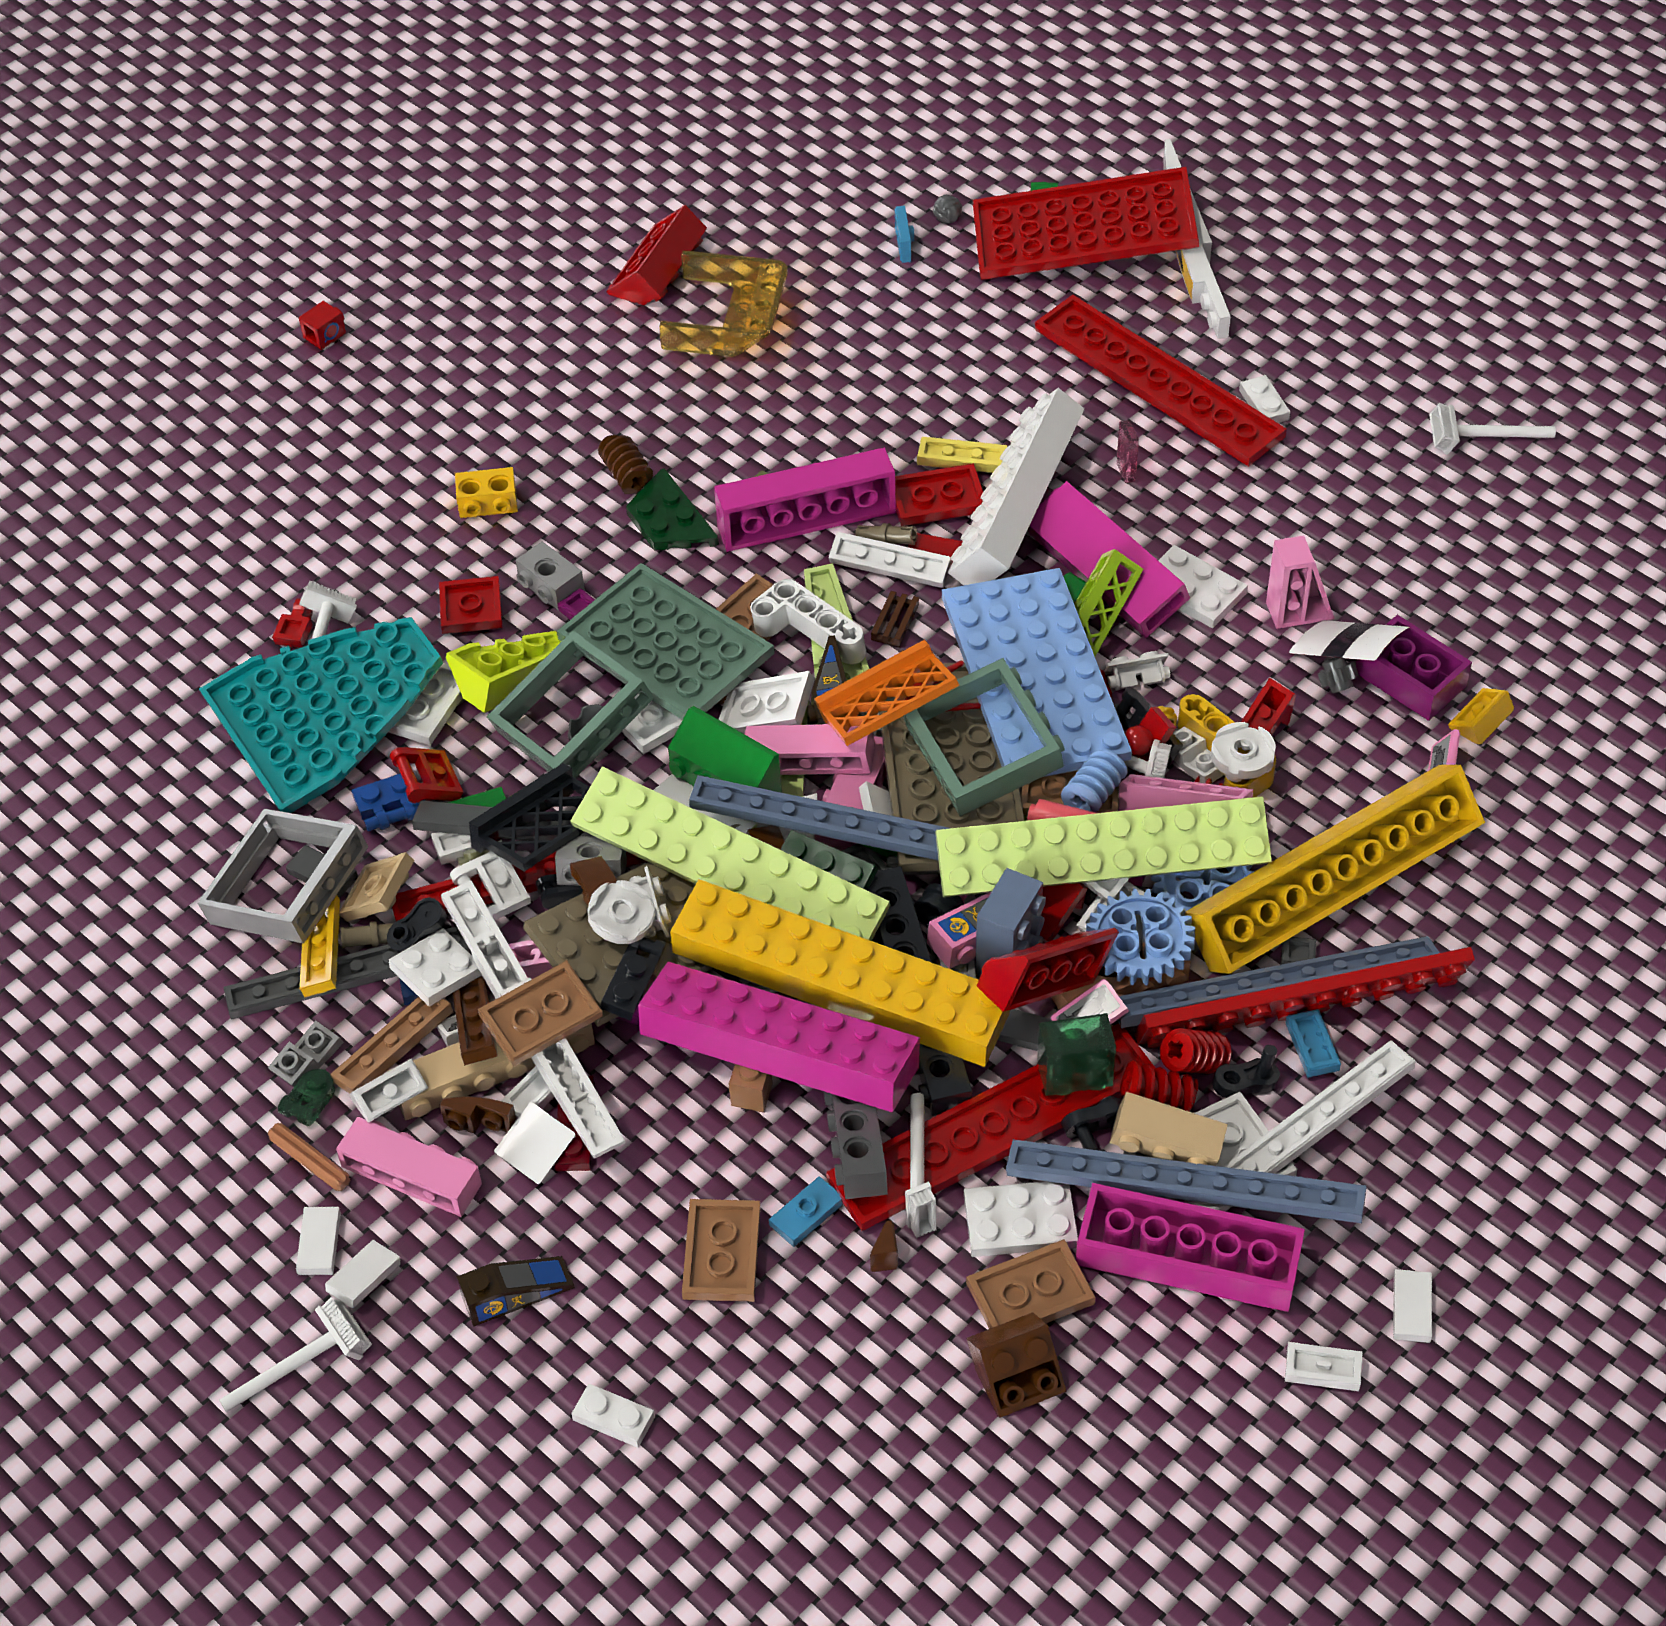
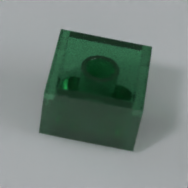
(1076, 1054)

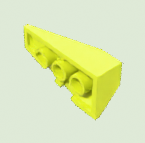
(494, 671)

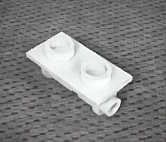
(1148, 666)
(655, 890)

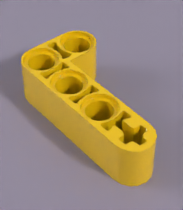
(1206, 720)

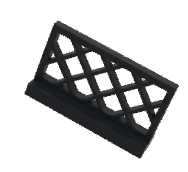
(530, 806)

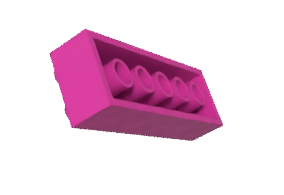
(805, 499)
(1189, 1247)

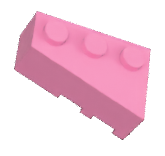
(1295, 585)

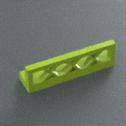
(1094, 588)

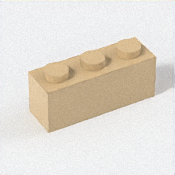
(1167, 1132)

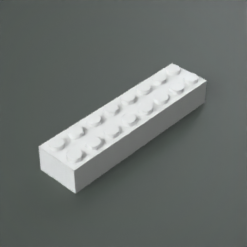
(1016, 489)

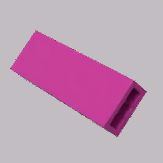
(1078, 537)

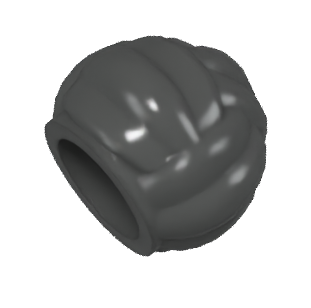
(947, 209)

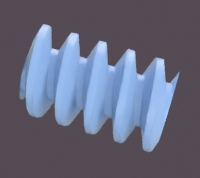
(1094, 781)

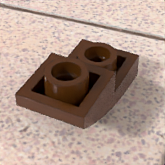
(591, 875)
(469, 1112)

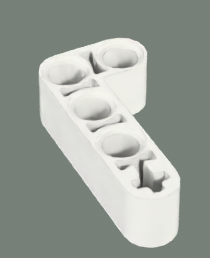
(795, 605)

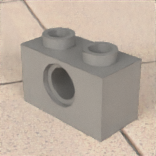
(548, 574)
(585, 848)

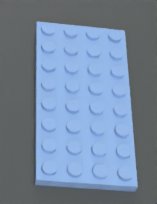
(1040, 634)

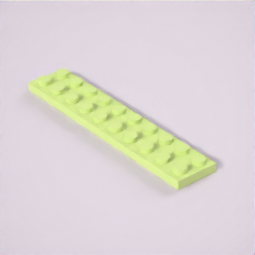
(1105, 845)
(721, 855)

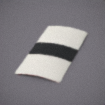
(1346, 640)

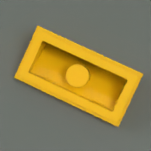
(1483, 714)

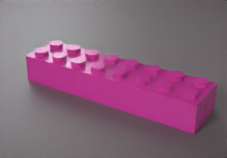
(779, 1036)

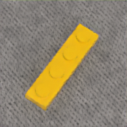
(320, 953)

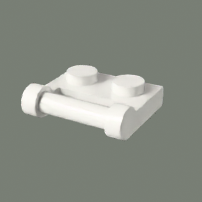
(499, 880)

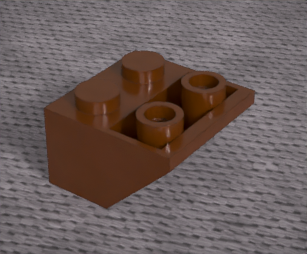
(1017, 1364)

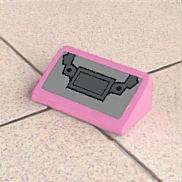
(1445, 750)
(1096, 1000)

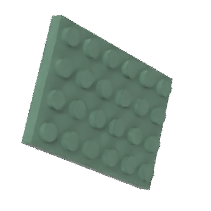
(670, 640)

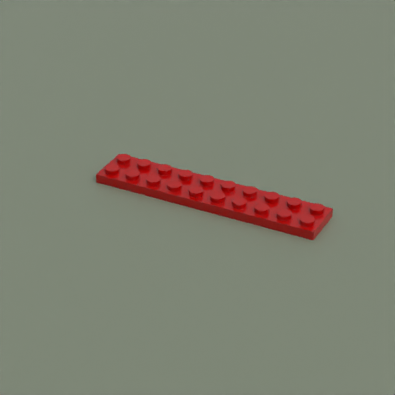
(1161, 380)
(1307, 995)
(982, 1133)

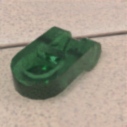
(314, 1088)

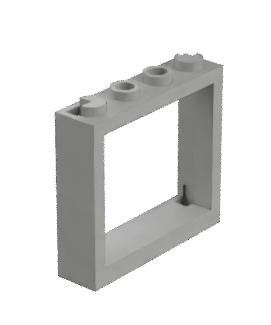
(345, 850)

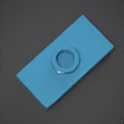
(904, 234)
(1313, 1043)
(806, 1211)

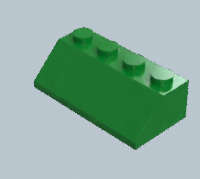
(720, 752)

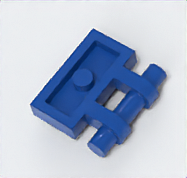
(384, 803)

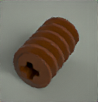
(625, 463)

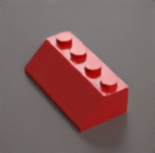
(658, 258)
(1045, 968)

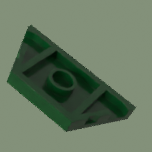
(668, 516)

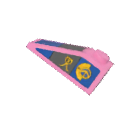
(954, 933)

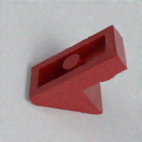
(1271, 707)

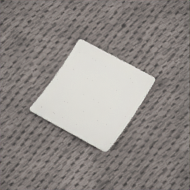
(534, 1142)

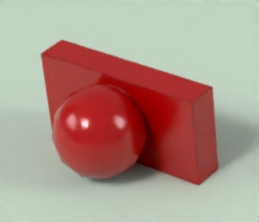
(1141, 737)

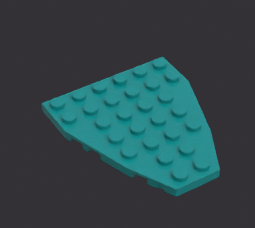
(323, 706)

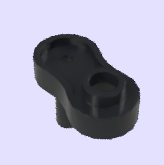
(423, 920)
(1251, 1077)
(1087, 1120)

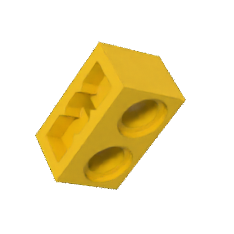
(486, 492)

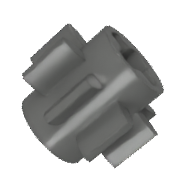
(1338, 674)

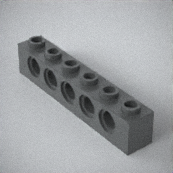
(857, 1146)

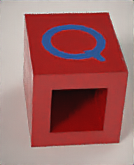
(322, 325)

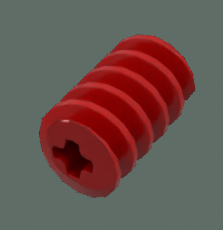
(1195, 1051)
(1159, 1085)

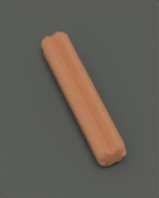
(309, 1157)

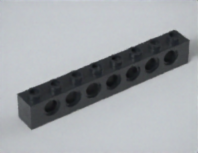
(938, 1092)

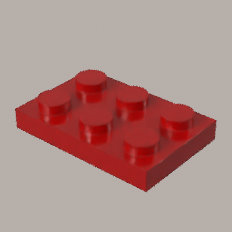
(937, 494)

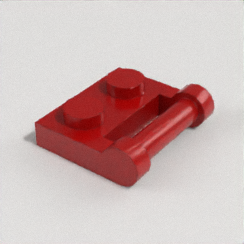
(435, 771)

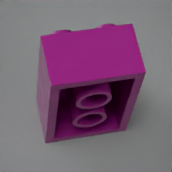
(1417, 670)

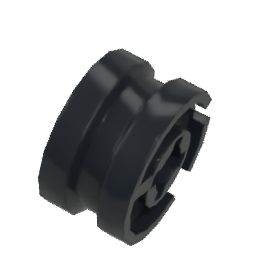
(933, 904)

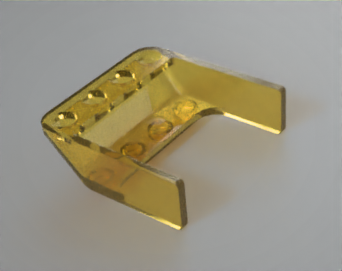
(751, 311)

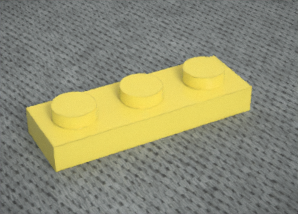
(952, 453)

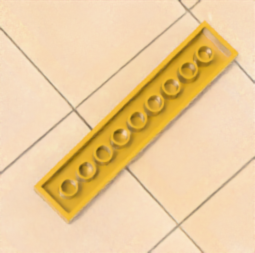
(1334, 868)
(837, 971)

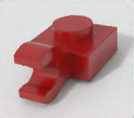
(294, 628)

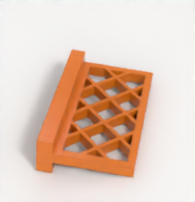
(888, 679)

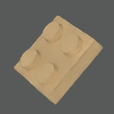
(376, 887)

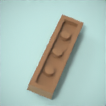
(390, 1044)

